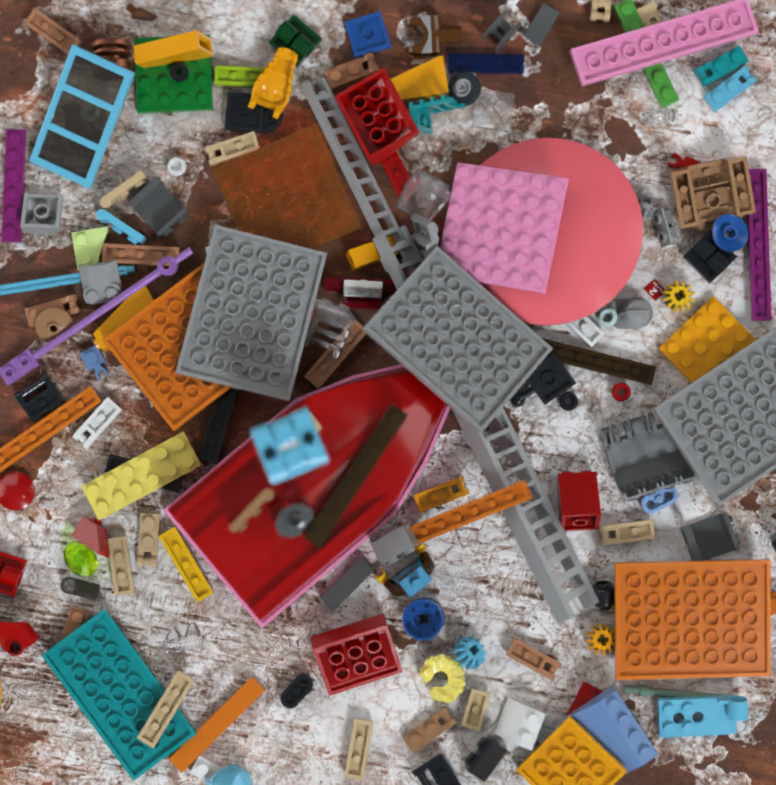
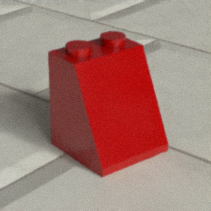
(578, 500)

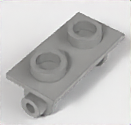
(665, 234)

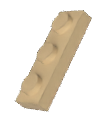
(121, 566)
(358, 749)

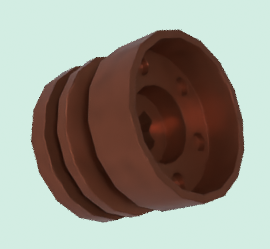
(113, 50)

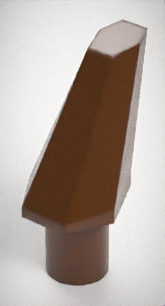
(140, 13)

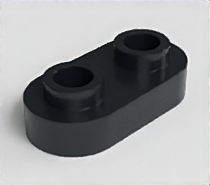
(296, 690)

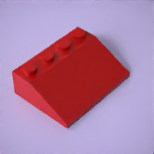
(377, 116)
(356, 654)

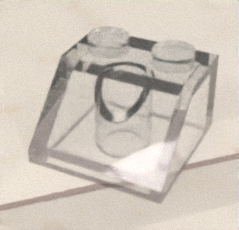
(424, 195)

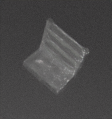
(335, 316)

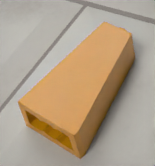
(173, 49)
(422, 81)
(123, 313)

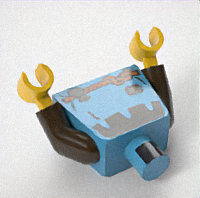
(411, 577)

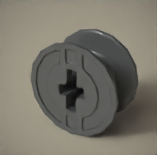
(501, 30)

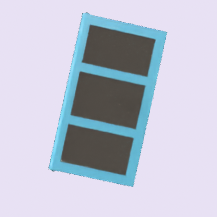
(81, 116)

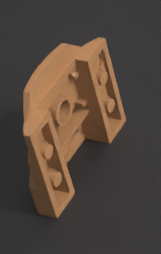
(712, 190)

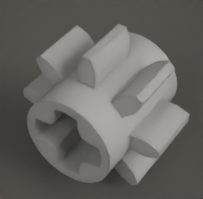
(647, 207)

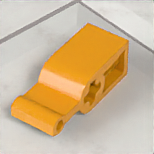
(365, 255)

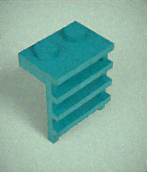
(422, 112)

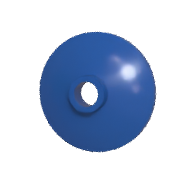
(737, 233)

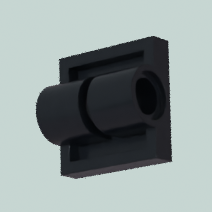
(708, 258)

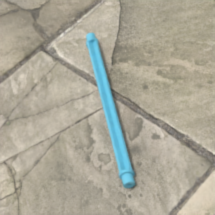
(53, 281)

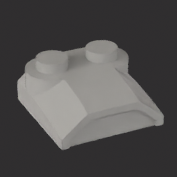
(41, 214)
(100, 281)

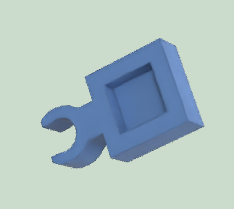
(93, 360)

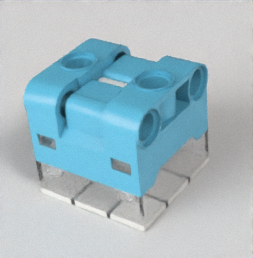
(289, 446)

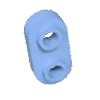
(659, 500)

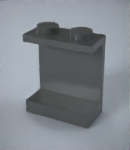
(159, 208)
(710, 537)

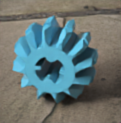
(469, 653)

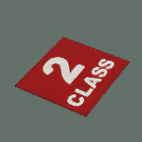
(654, 289)

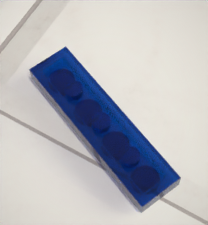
(486, 63)

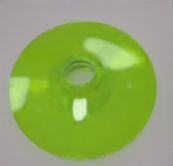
(80, 559)

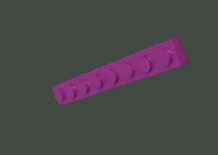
(759, 249)

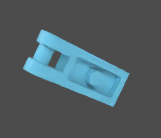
(729, 89)
(119, 227)

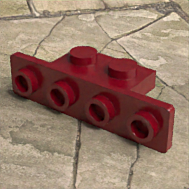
(337, 284)

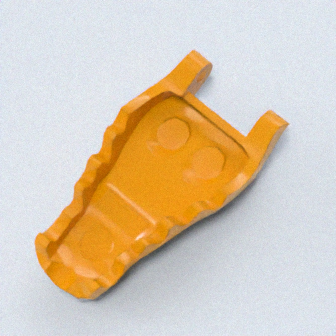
(274, 84)

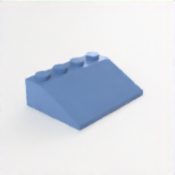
(615, 729)

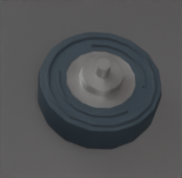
(464, 88)

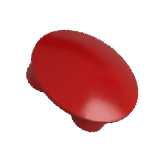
(16, 491)

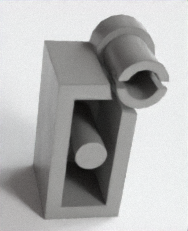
(395, 544)

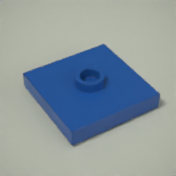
(367, 34)

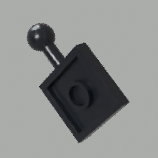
(547, 380)

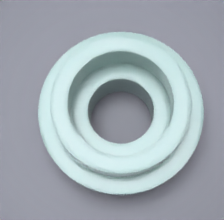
(603, 312)

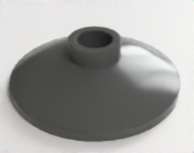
(294, 520)

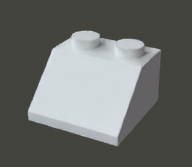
(520, 723)

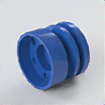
(423, 630)

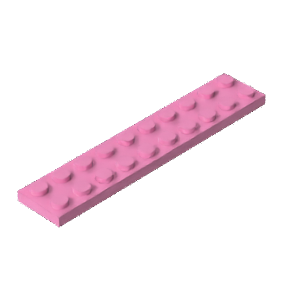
(663, 41)

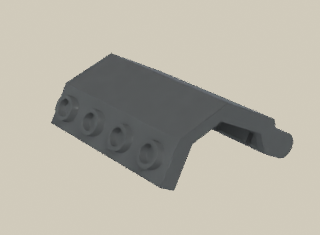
(645, 458)

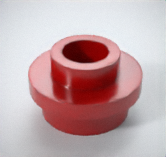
(627, 392)

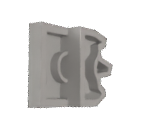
(426, 235)

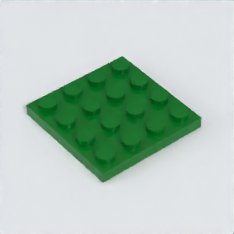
(161, 94)

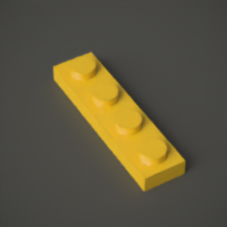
(186, 564)

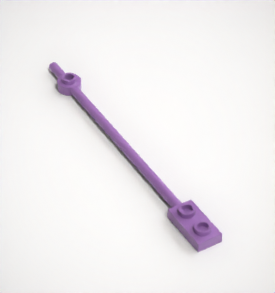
(28, 360)

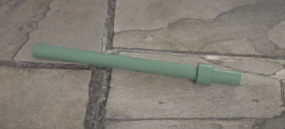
(644, 691)

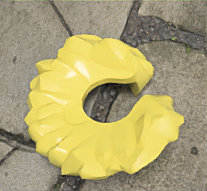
(455, 677)

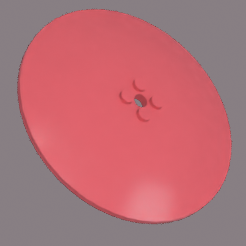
(596, 233)

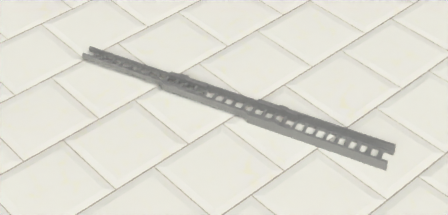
(500, 426)

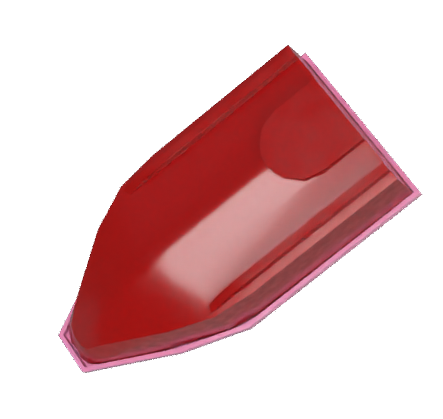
(274, 570)

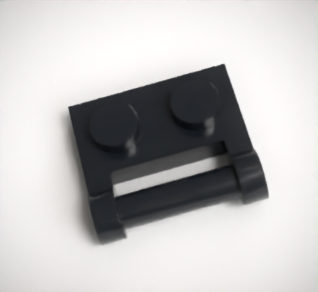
(42, 402)
(438, 769)

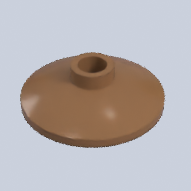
(49, 317)

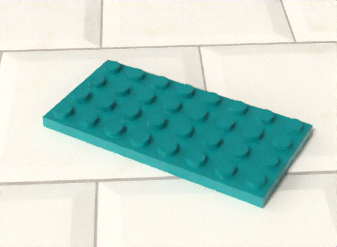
(115, 692)

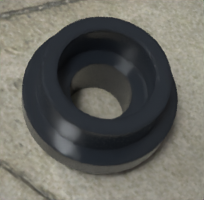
(179, 78)
(573, 397)

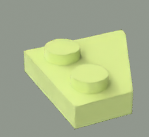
(89, 245)

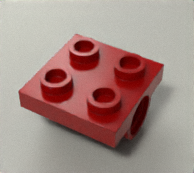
(11, 573)

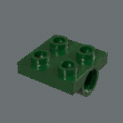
(296, 37)

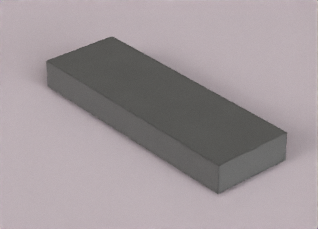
(347, 583)

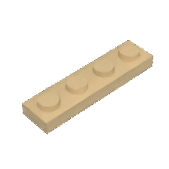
(165, 709)

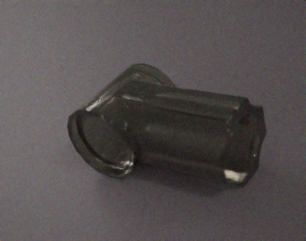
(82, 588)

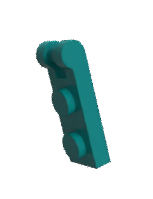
(721, 66)

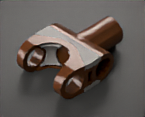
(433, 35)

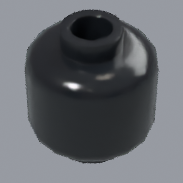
(605, 593)

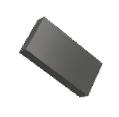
(541, 24)

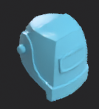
(230, 775)

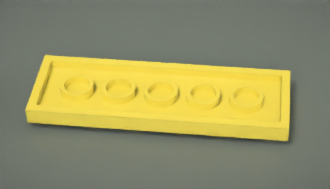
(141, 476)

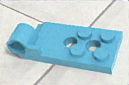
(718, 716)

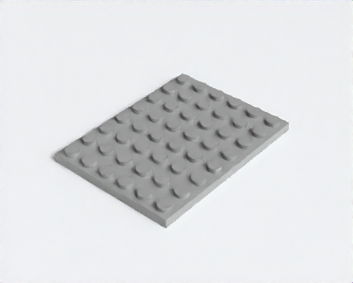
(251, 313)
(458, 339)
(728, 420)

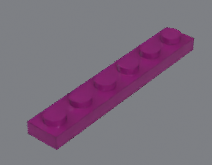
(13, 185)

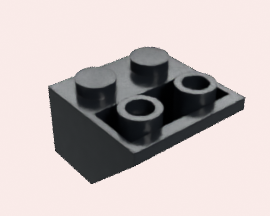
(485, 758)

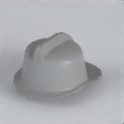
(631, 313)

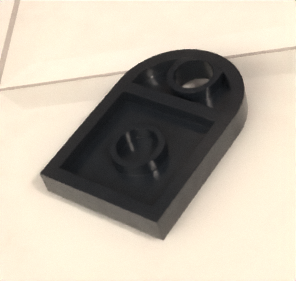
(244, 119)

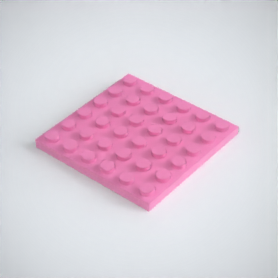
(504, 225)

